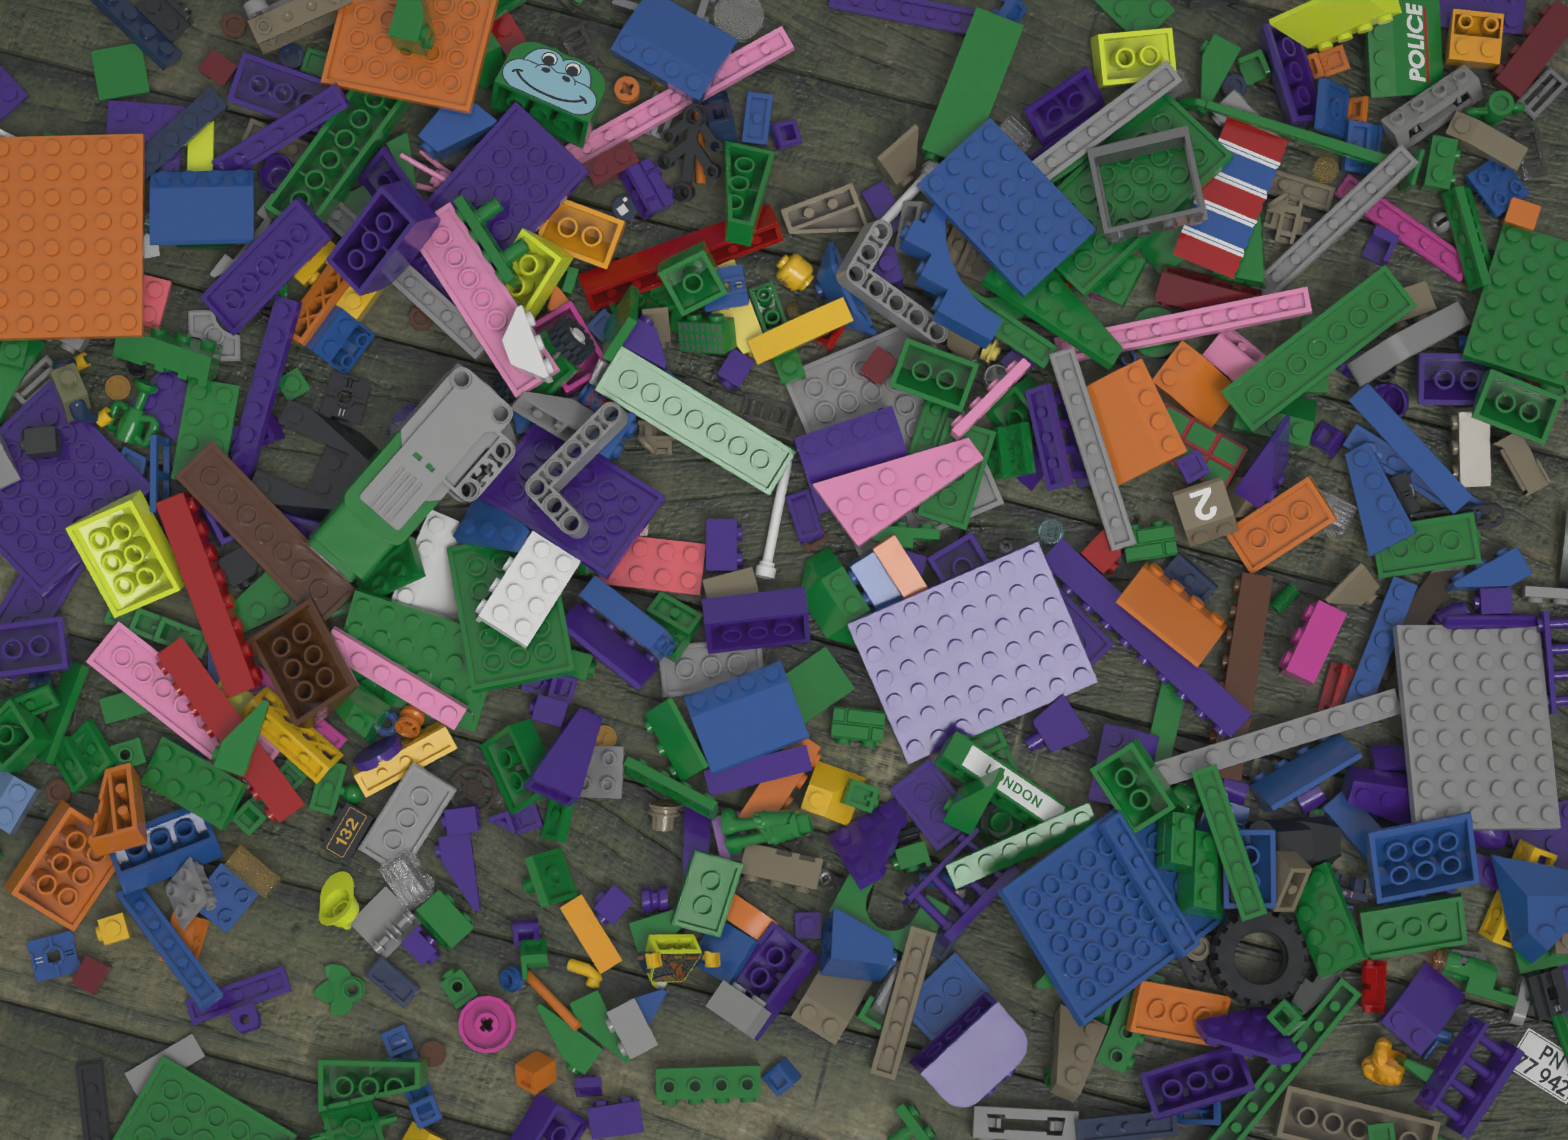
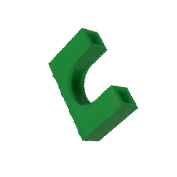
(853, 902)

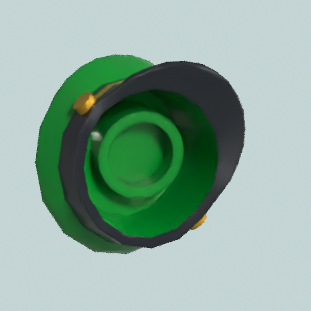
(997, 824)

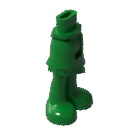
(773, 826)

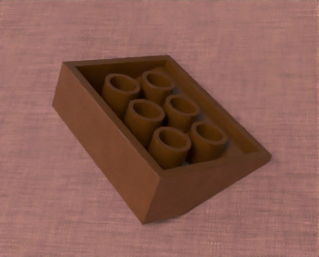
(305, 664)

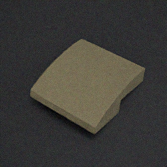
(966, 258)

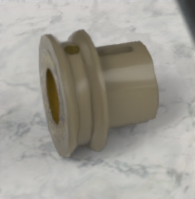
(663, 814)

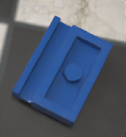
(1365, 136)

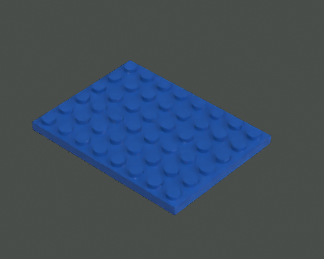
(1091, 920)

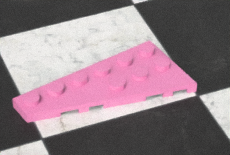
(884, 493)

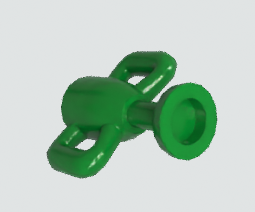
(1496, 109)
(134, 417)

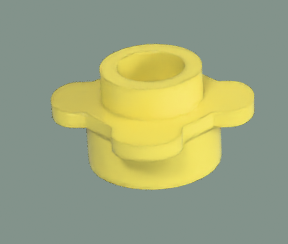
(991, 352)

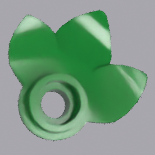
(336, 989)

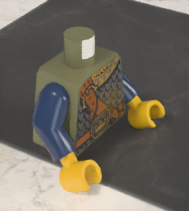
(73, 393)

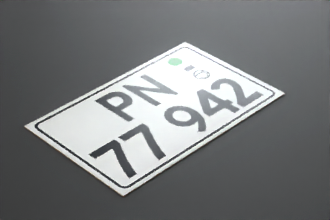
(1543, 1065)

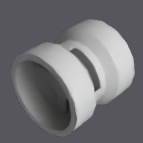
(992, 373)

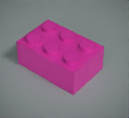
(582, 377)
(1311, 642)

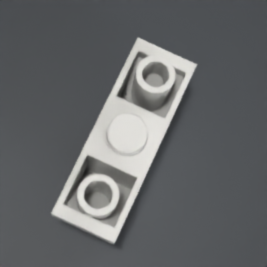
(525, 347)

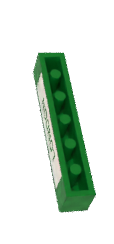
(1014, 794)

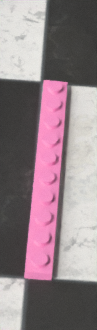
(670, 104)
(1206, 320)

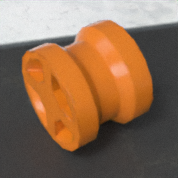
(628, 95)
(410, 721)

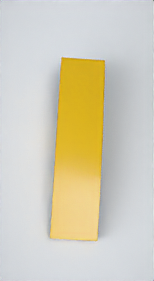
(800, 331)

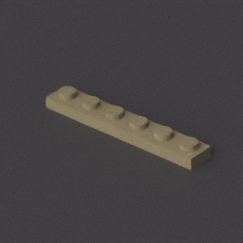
(903, 1002)

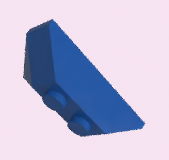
(831, 290)

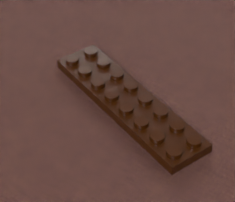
(262, 530)

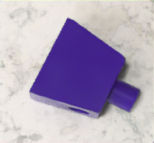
(889, 267)
(1056, 727)

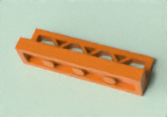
(322, 294)

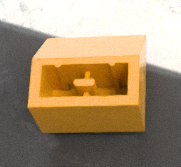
(1474, 39)

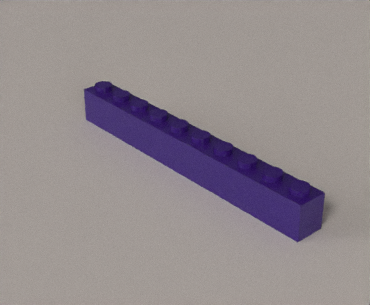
(1191, 681)

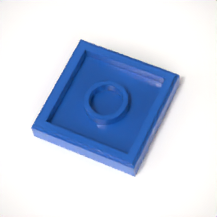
(1331, 108)
(734, 952)

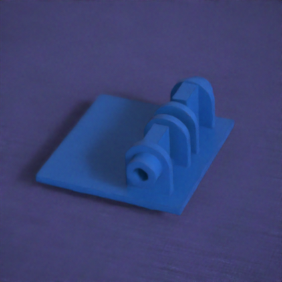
(1496, 186)
(232, 898)

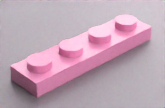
(996, 391)

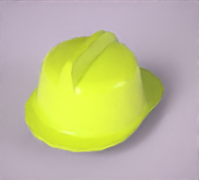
(338, 902)

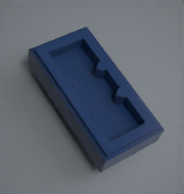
(392, 981)

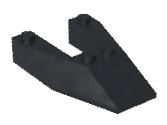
(343, 459)

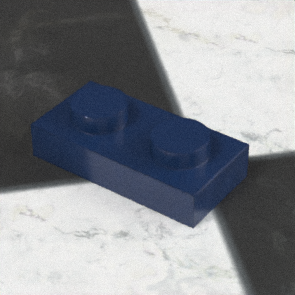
(1190, 577)

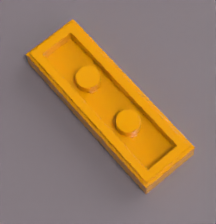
(591, 934)

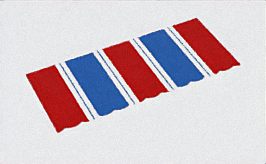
(1233, 199)

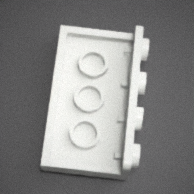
(527, 589)

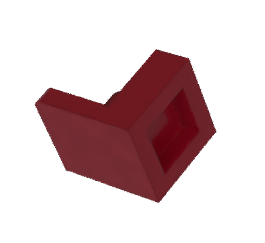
(217, 68)
(878, 367)
(91, 975)

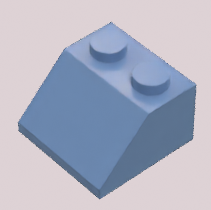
(15, 801)

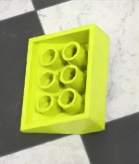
(1328, 21)
(127, 554)

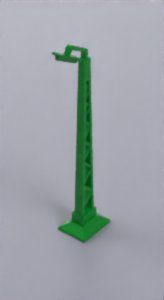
(1320, 141)

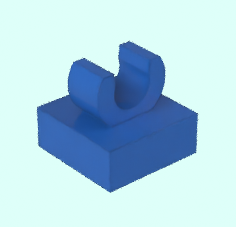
(1012, 10)

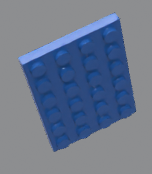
(1006, 207)

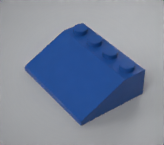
(674, 48)
(202, 207)
(746, 717)
(1302, 772)
(1422, 857)

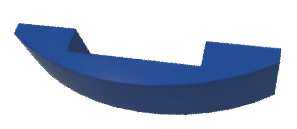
(422, 1100)

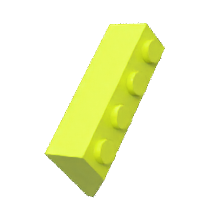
(538, 271)

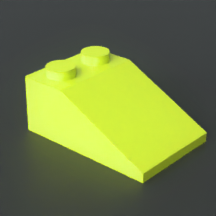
(1130, 56)

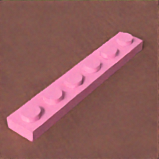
(399, 680)

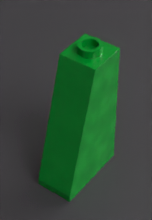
(1252, 265)

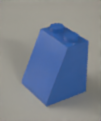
(454, 132)
(854, 949)

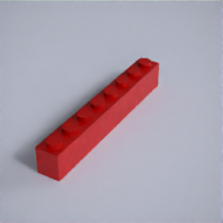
(640, 269)
(209, 594)
(220, 720)

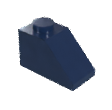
(721, 117)

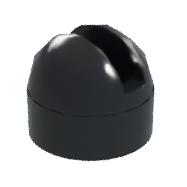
(136, 368)

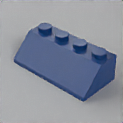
(169, 845)

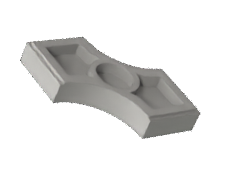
(205, 325)

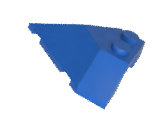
(1533, 904)

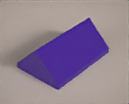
(1063, 106)
(383, 171)

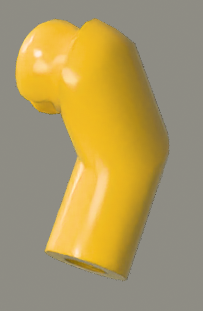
(587, 970)

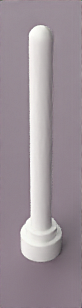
(909, 194)
(766, 566)

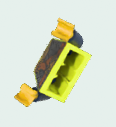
(673, 957)

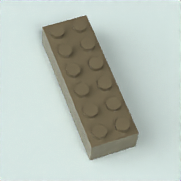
(1326, 1117)

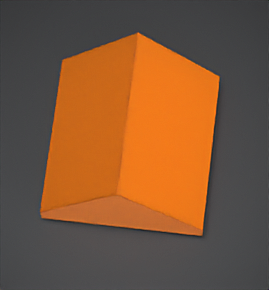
(1358, 109)
(556, 300)

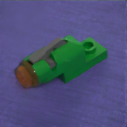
(1475, 971)

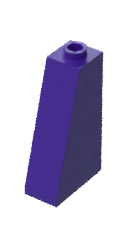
(566, 761)

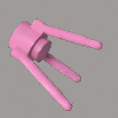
(438, 177)

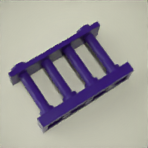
(1050, 439)
(1544, 626)
(967, 911)
(1486, 1087)

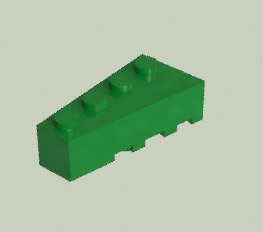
(746, 182)
(172, 353)
(360, 1079)

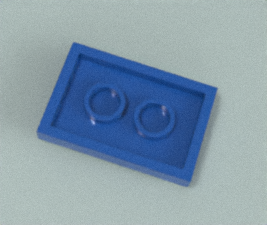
(946, 995)

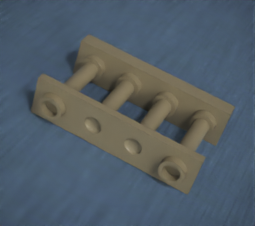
(294, 22)

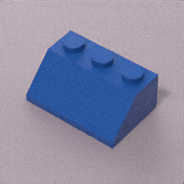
(1262, 855)

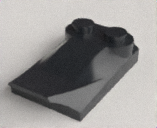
(1311, 837)

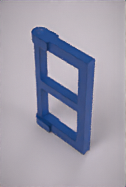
(165, 476)

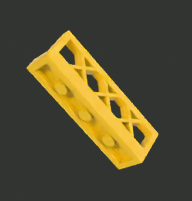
(290, 741)
(427, 747)
(1495, 922)

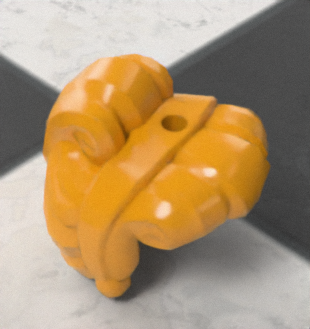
(1382, 1065)

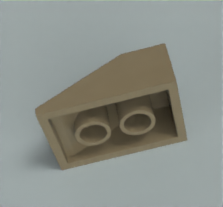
(830, 1005)

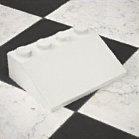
(436, 589)

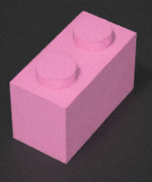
(1233, 354)

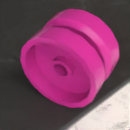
(473, 1018)

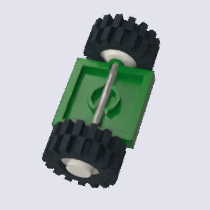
(568, 347)

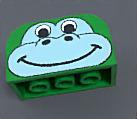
(553, 88)

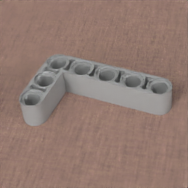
(884, 290)
(1408, 343)
(573, 466)

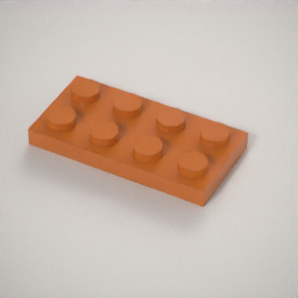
(1281, 525)
(1173, 1010)

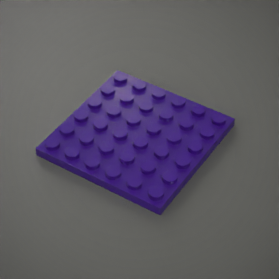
(57, 490)

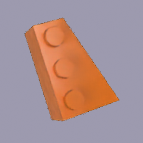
(120, 812)

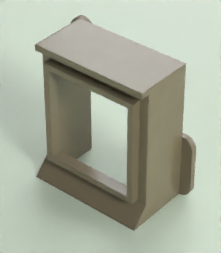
(1522, 464)

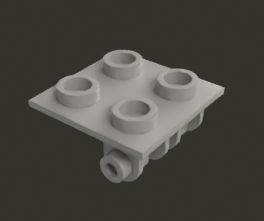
(605, 773)
(190, 892)
(385, 922)

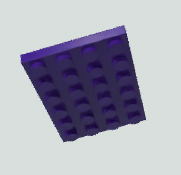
(603, 493)

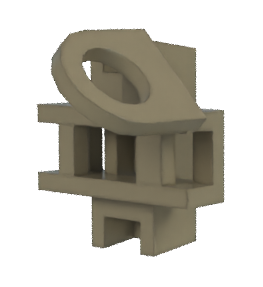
(1282, 222)
(653, 438)

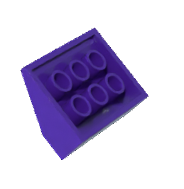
(849, 448)

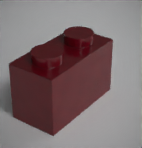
(610, 164)

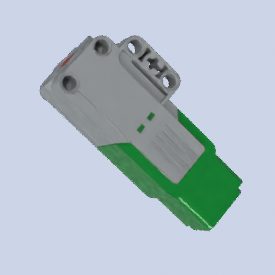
(415, 468)

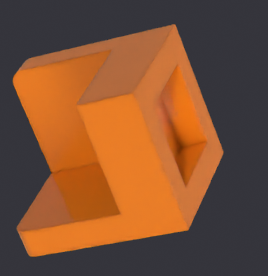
(1521, 214)
(535, 1072)

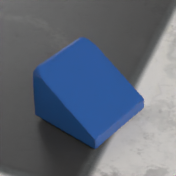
(781, 1076)

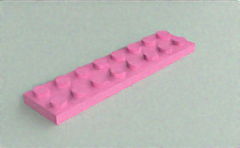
(477, 293)
(133, 669)

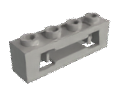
(1432, 107)
(981, 1122)

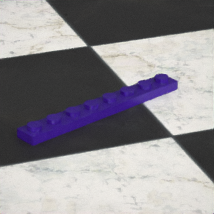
(265, 384)

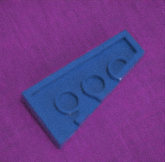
(1378, 505)

